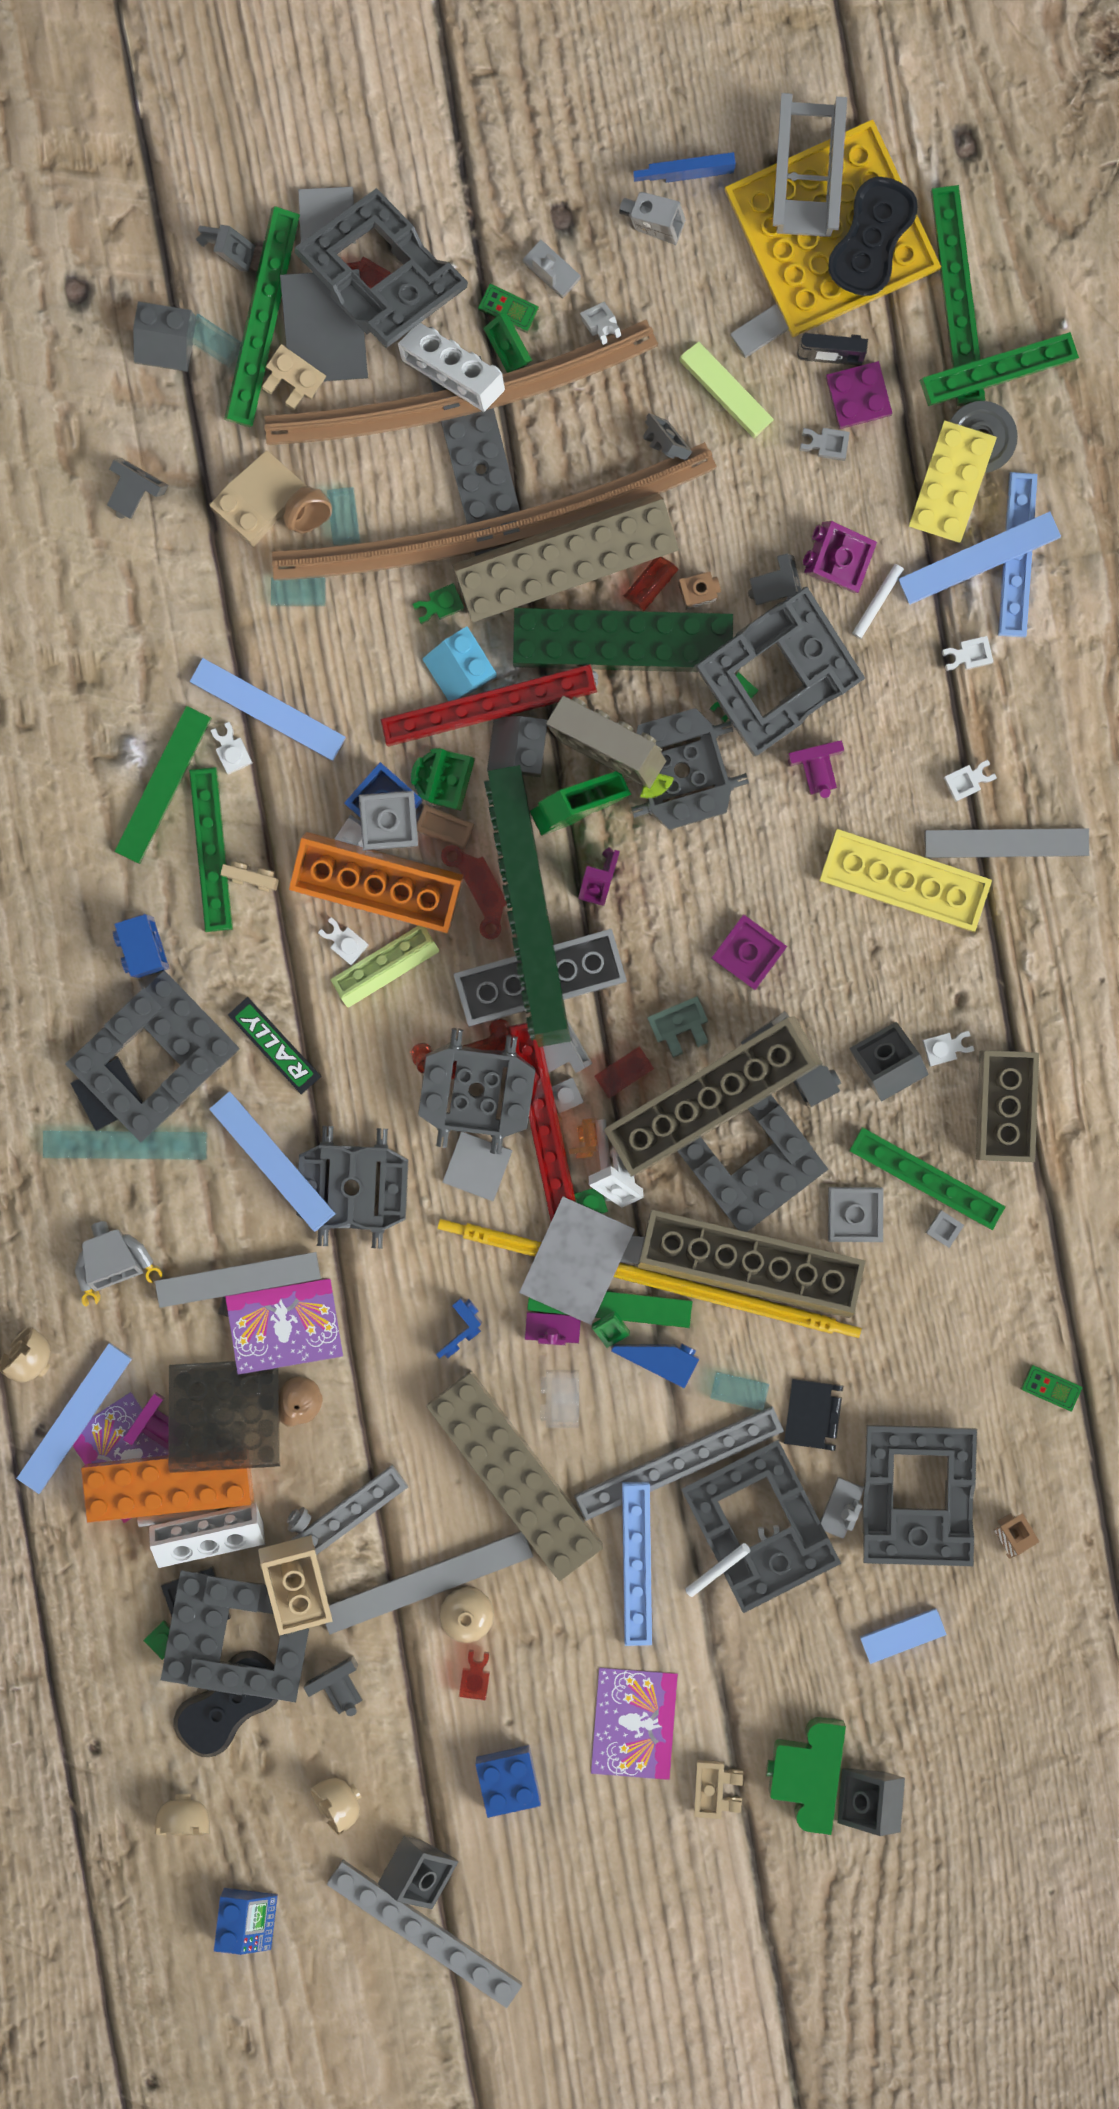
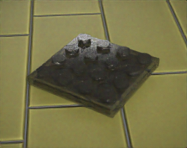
(222, 1417)

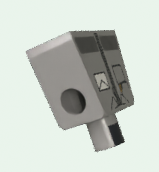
(655, 216)

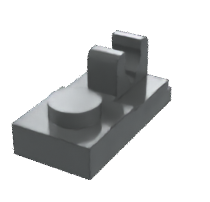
(665, 438)

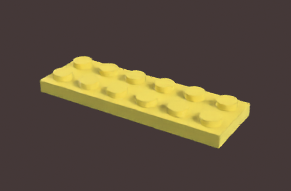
(905, 880)

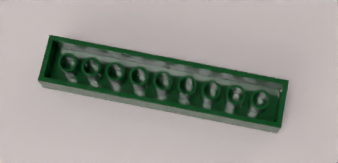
(529, 909)

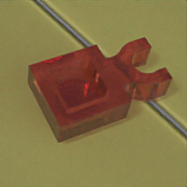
(475, 1680)

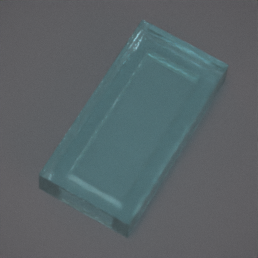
(215, 341)
(344, 516)
(298, 592)
(739, 1391)

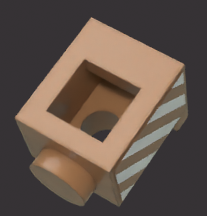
(693, 598)
(1024, 1535)

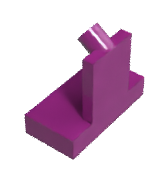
(818, 766)
(597, 881)
(552, 1328)
(151, 1423)

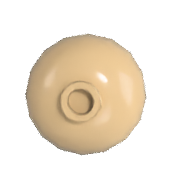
(27, 1357)
(466, 1614)
(337, 1803)
(182, 1817)

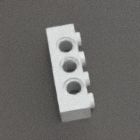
(452, 366)
(206, 1535)

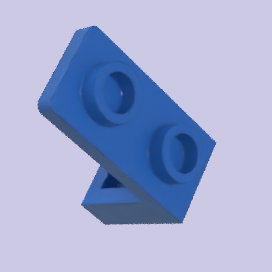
(468, 1312)

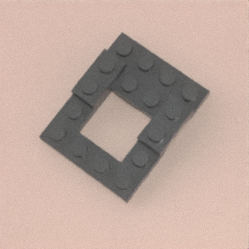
(403, 296)
(810, 649)
(179, 1028)
(764, 1180)
(919, 1534)
(779, 1560)
(199, 1634)

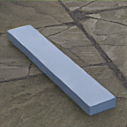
(979, 558)
(1017, 572)
(267, 709)
(272, 1161)
(74, 1418)
(637, 1563)

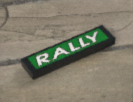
(274, 1045)

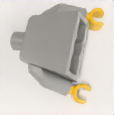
(110, 1260)

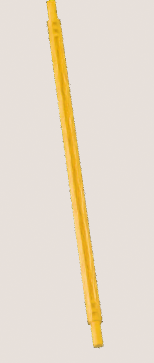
(666, 1282)

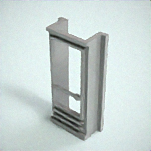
(808, 216)

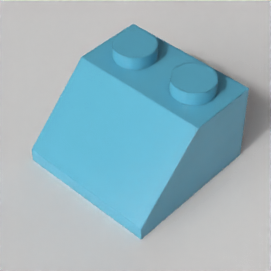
(459, 665)

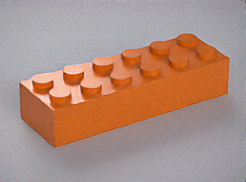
(376, 882)
(148, 1489)

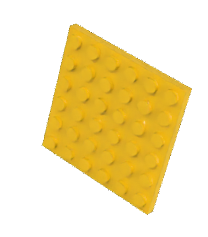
(799, 264)

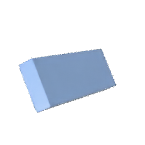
(903, 1635)

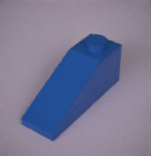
(662, 1359)

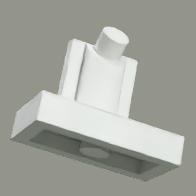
(616, 1183)

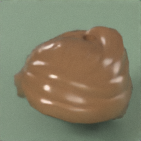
(307, 510)
(302, 1395)

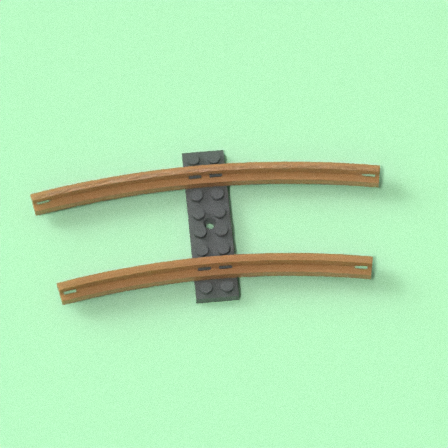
(472, 441)

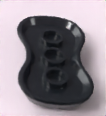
(865, 255)
(212, 1718)

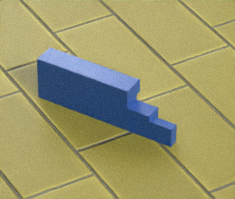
(688, 168)

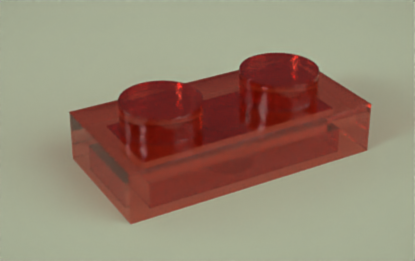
(650, 583)
(624, 1072)

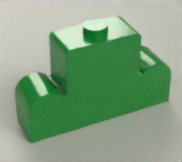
(578, 801)
(809, 1773)

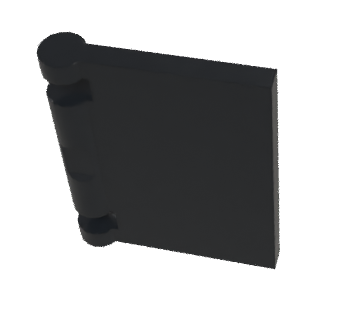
(813, 1414)

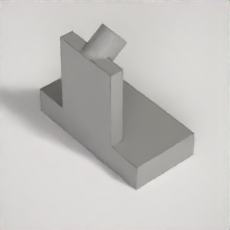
(551, 269)
(571, 1052)
(842, 1508)

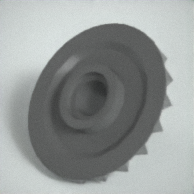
(993, 420)

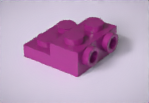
(839, 556)

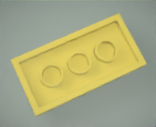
(952, 481)

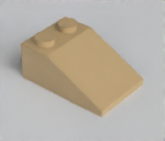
(256, 497)
(295, 1585)

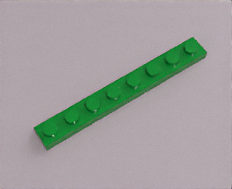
(956, 281)
(261, 317)

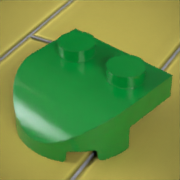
(442, 777)

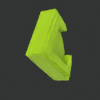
(659, 786)

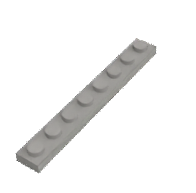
(425, 1934)

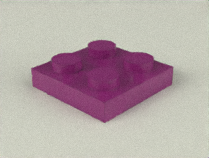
(859, 395)
(749, 952)

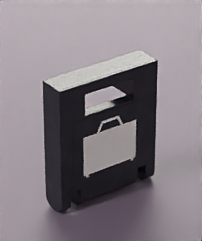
(833, 349)

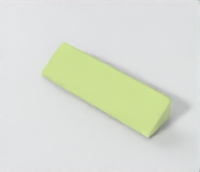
(725, 389)
(384, 965)

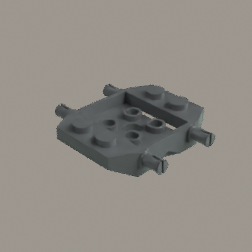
(705, 770)
(479, 1112)
(359, 1165)

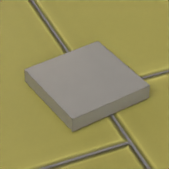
(321, 206)
(388, 820)
(476, 1168)
(855, 1214)

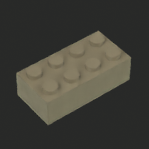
(606, 741)
(1007, 1106)

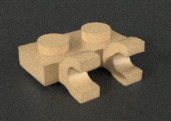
(294, 371)
(238, 873)
(709, 1789)

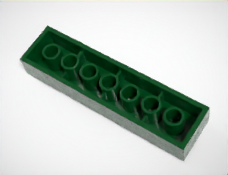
(617, 639)

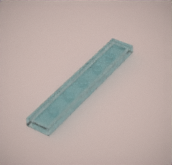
(124, 1145)

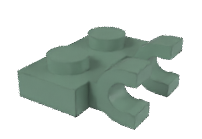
(678, 1020)

